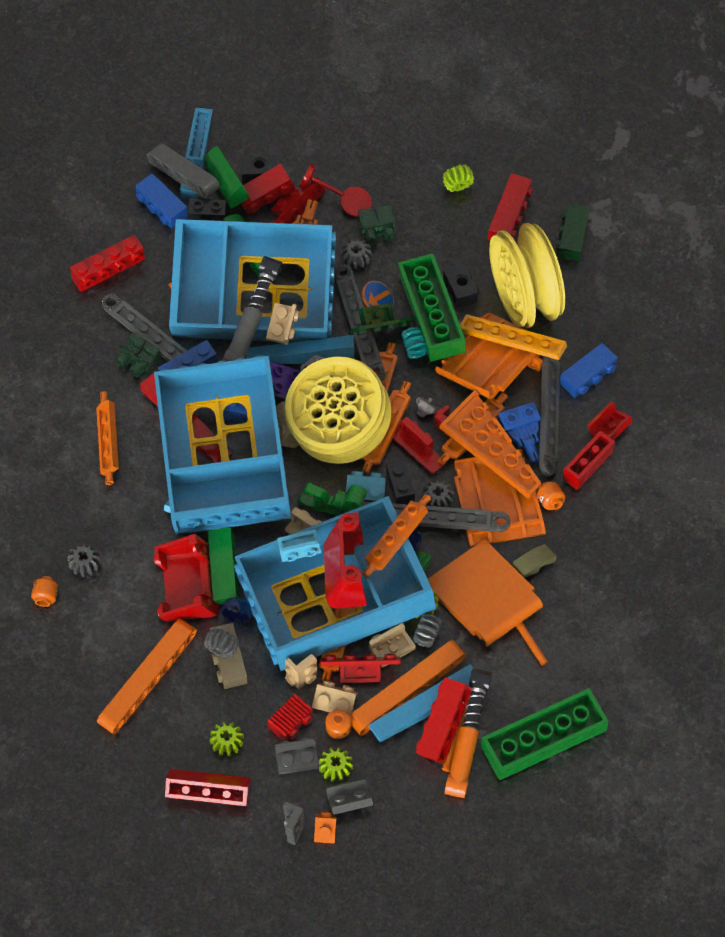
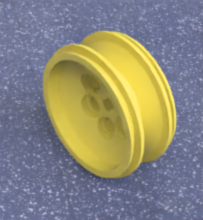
(527, 275)
(350, 437)

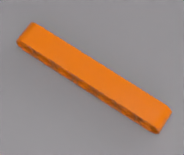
(146, 676)
(408, 686)

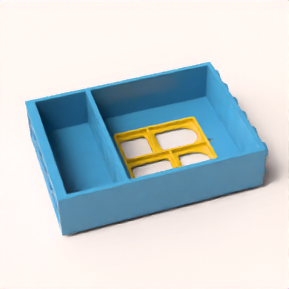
(210, 271)
(228, 490)
(391, 593)

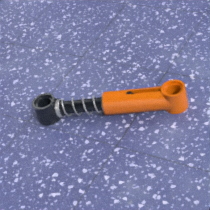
(467, 736)

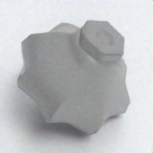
(425, 407)

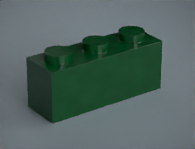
(572, 232)

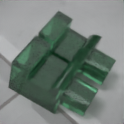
(376, 223)
(140, 354)

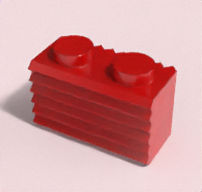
(290, 718)

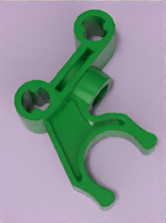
(336, 505)

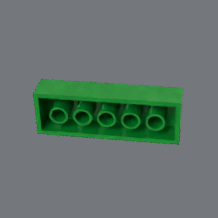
(432, 307)
(544, 734)

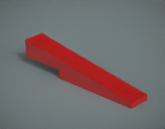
(200, 430)

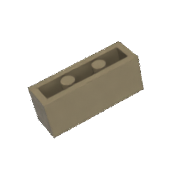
(231, 670)

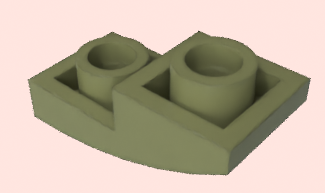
(534, 559)

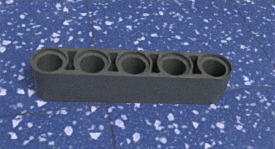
(183, 170)

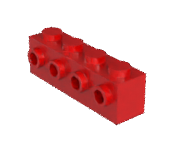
(511, 206)
(107, 263)
(443, 720)
(207, 787)

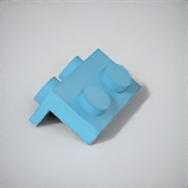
(373, 484)
(299, 545)

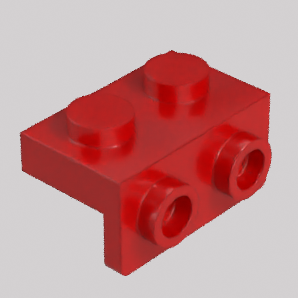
(610, 422)

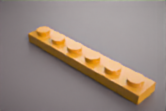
(513, 337)

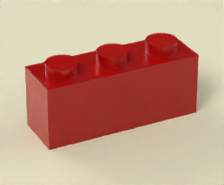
(266, 188)
(588, 460)

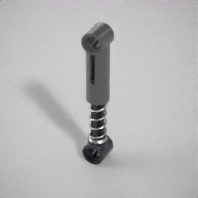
(269, 271)

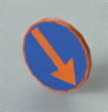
(377, 293)

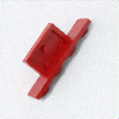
(295, 202)
(417, 444)
(359, 669)

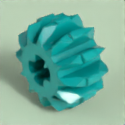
(414, 342)

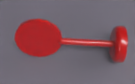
(351, 199)

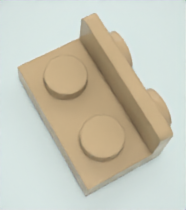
(282, 322)

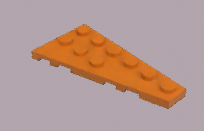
(486, 439)

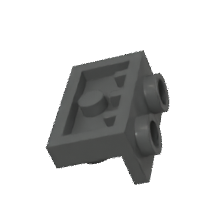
(296, 756)
(348, 796)
(294, 821)

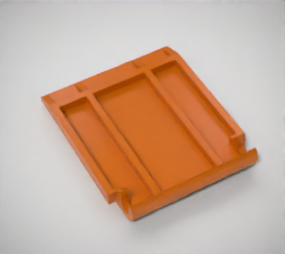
(486, 364)
(484, 489)
(485, 592)

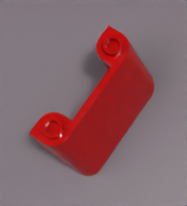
(186, 579)
(343, 582)

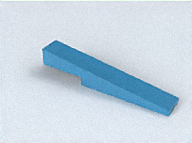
(197, 144)
(304, 350)
(414, 709)

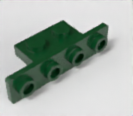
(379, 317)

